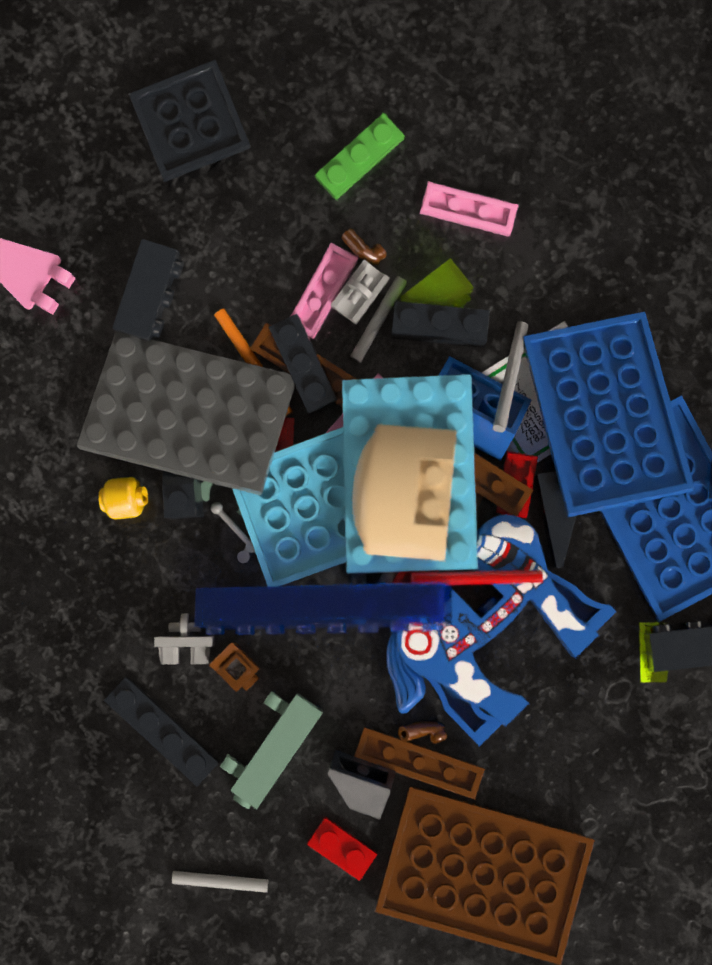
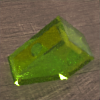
(442, 287)

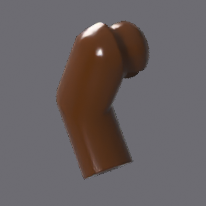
(361, 250)
(423, 728)

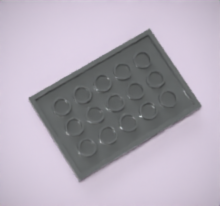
(187, 413)

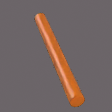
(239, 341)

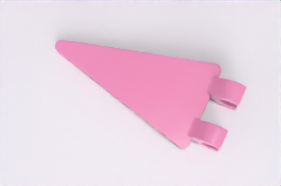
(28, 271)

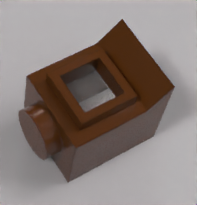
(236, 667)

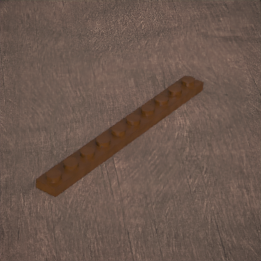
(489, 479)

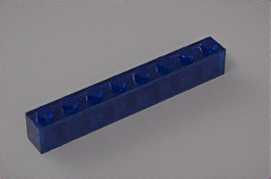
(324, 607)

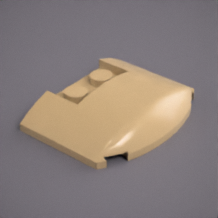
(405, 492)

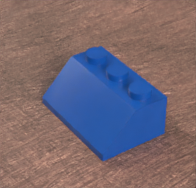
(484, 405)

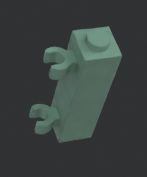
(276, 750)

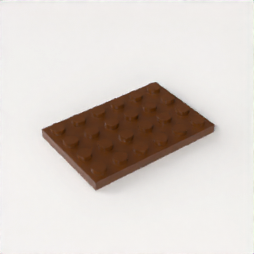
(484, 875)

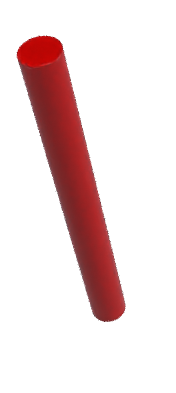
(479, 577)

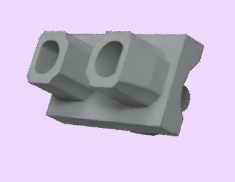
(360, 292)
(170, 645)

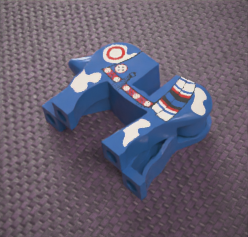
(447, 656)

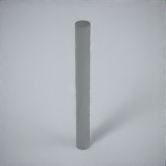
(510, 377)

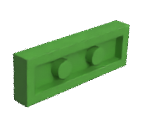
(359, 156)

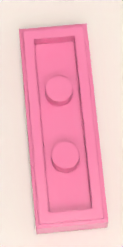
(468, 209)
(324, 288)

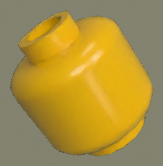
(123, 498)

